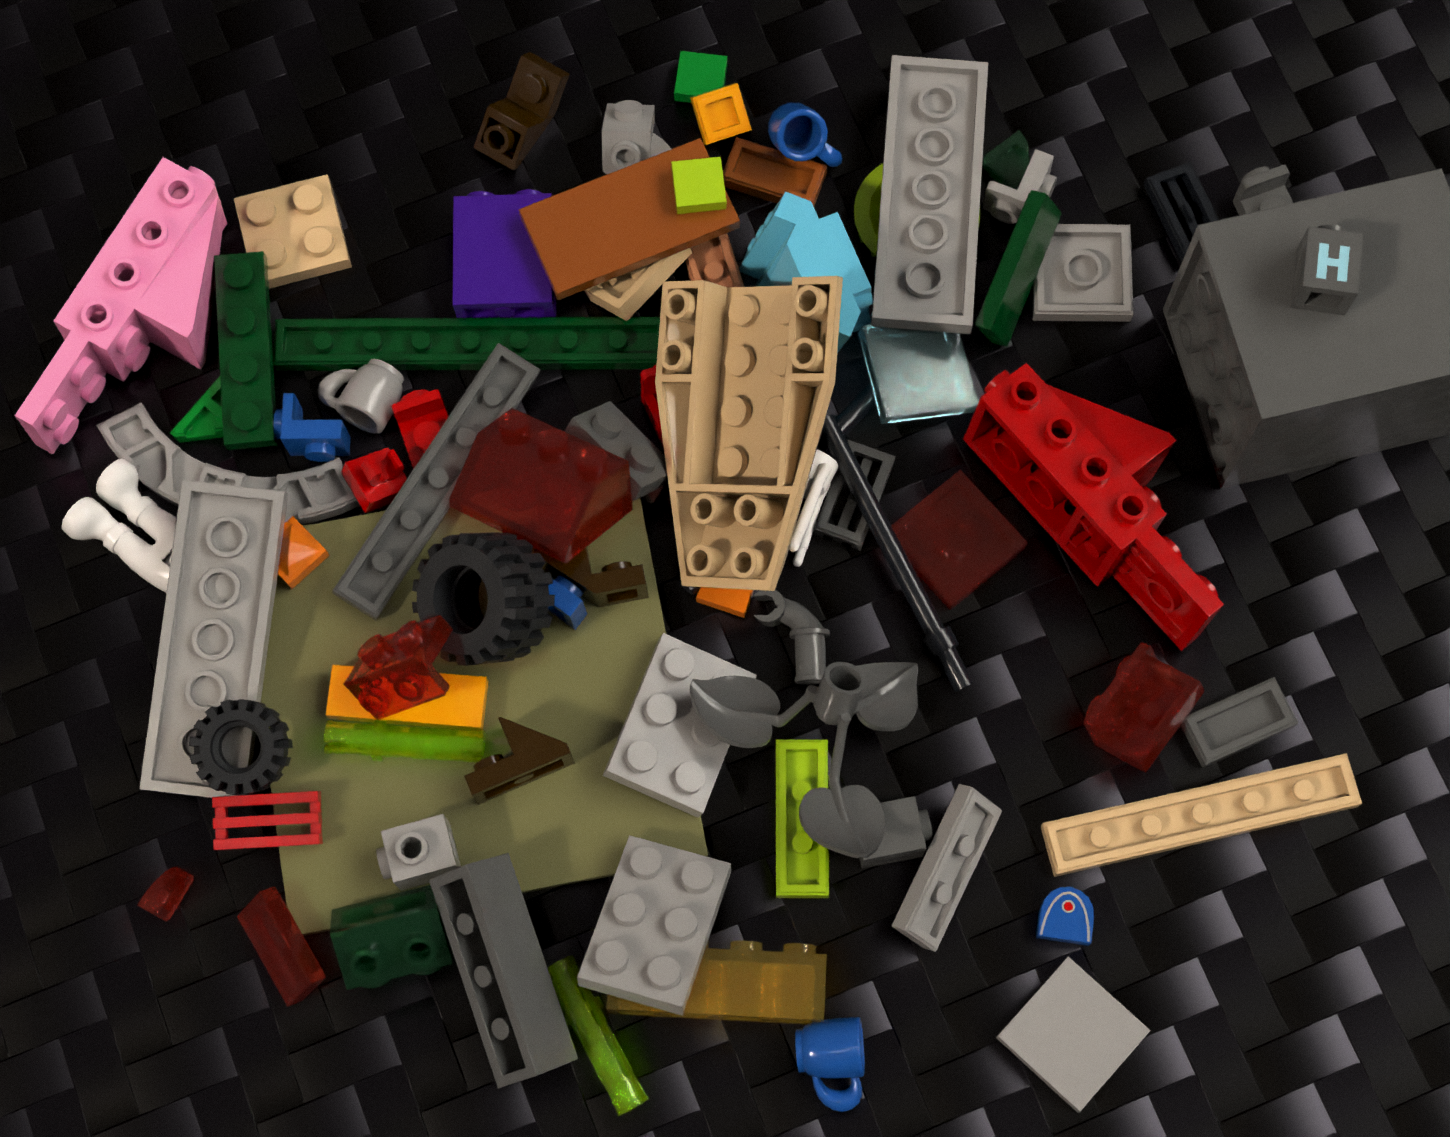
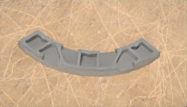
(162, 466)

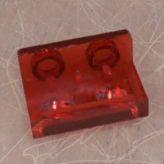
(398, 668)
(1141, 708)

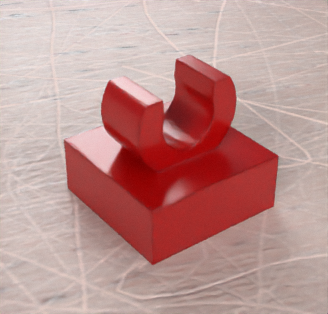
(375, 478)

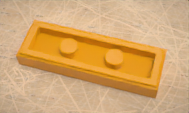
(459, 709)

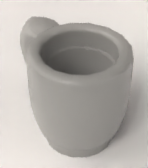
(367, 395)

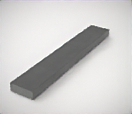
(426, 492)

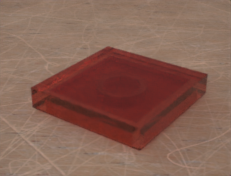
(957, 539)

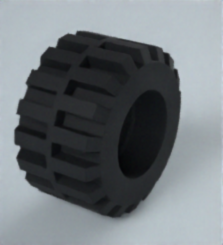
(514, 590)

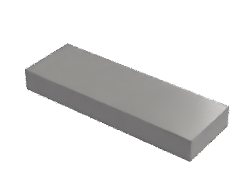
(947, 868)

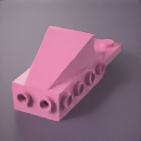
(161, 297)

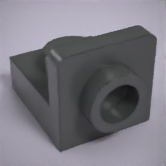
(1262, 190)

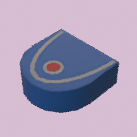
(1066, 917)

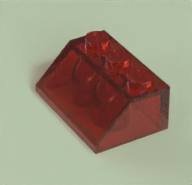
(542, 485)

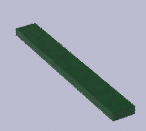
(465, 342)

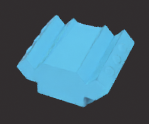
(802, 245)

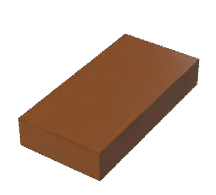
(768, 173)

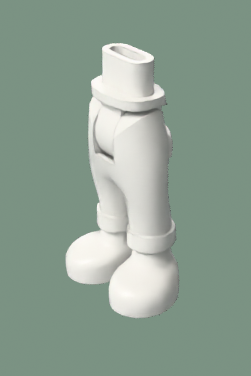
(120, 490)

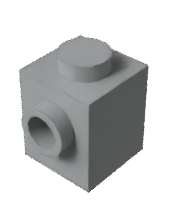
(418, 852)

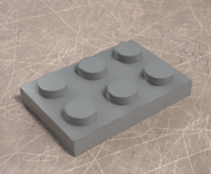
(663, 741)
(654, 925)

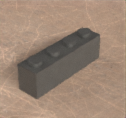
(503, 970)

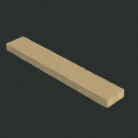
(1200, 815)

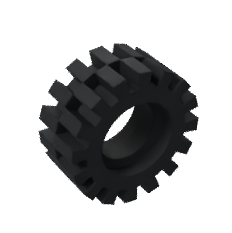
(209, 742)

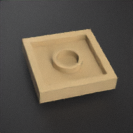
(295, 229)

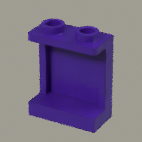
(495, 261)

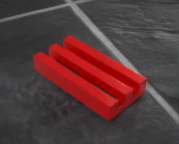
(223, 822)

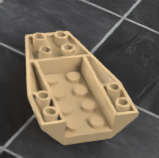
(741, 419)

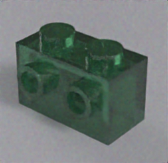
(389, 938)

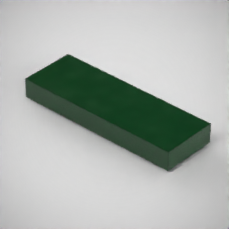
(1018, 268)

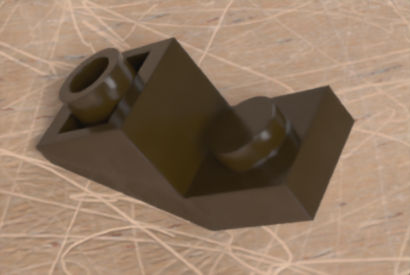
(520, 118)
(614, 585)

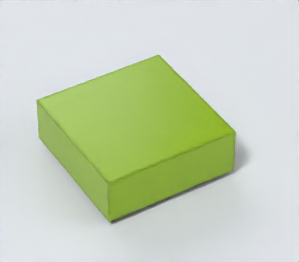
(698, 185)

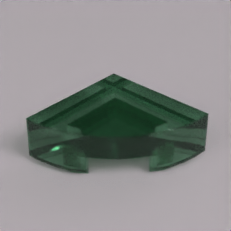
(1008, 161)

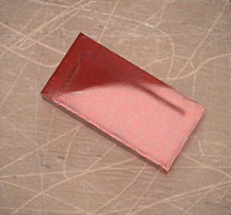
(281, 946)

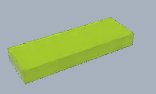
(800, 861)

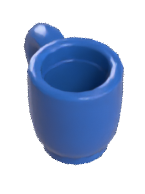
(801, 134)
(833, 1051)

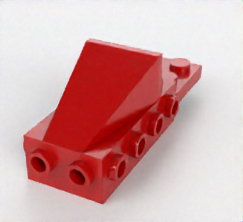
(1100, 467)

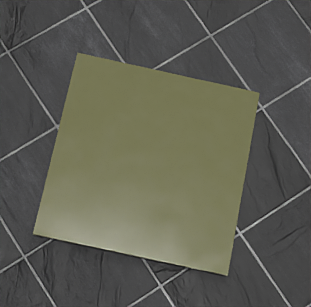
(568, 688)

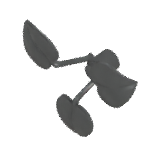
(880, 694)

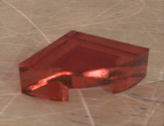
(166, 893)

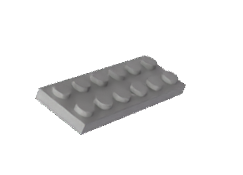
(930, 195)
(213, 626)

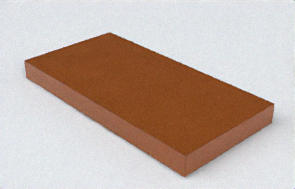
(619, 223)

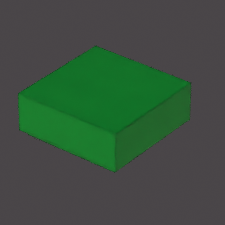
(699, 74)

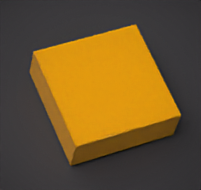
(721, 113)

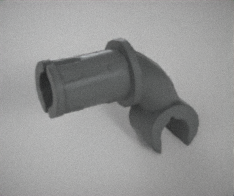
(805, 629)

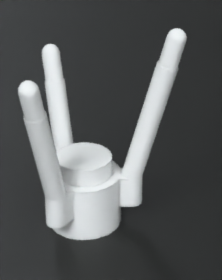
(818, 484)

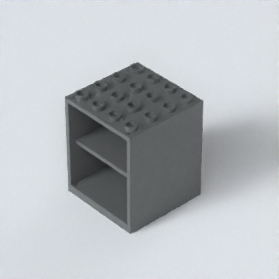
(1309, 386)

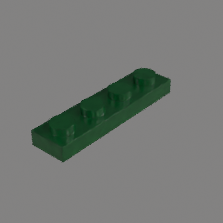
(245, 350)

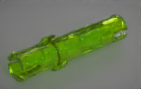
(403, 741)
(600, 1044)

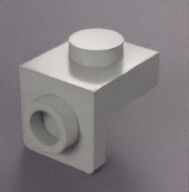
(626, 134)
(1006, 203)

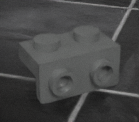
(614, 432)

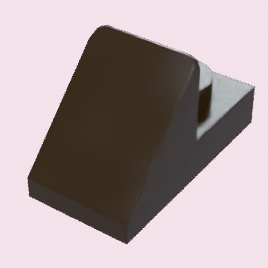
(532, 758)

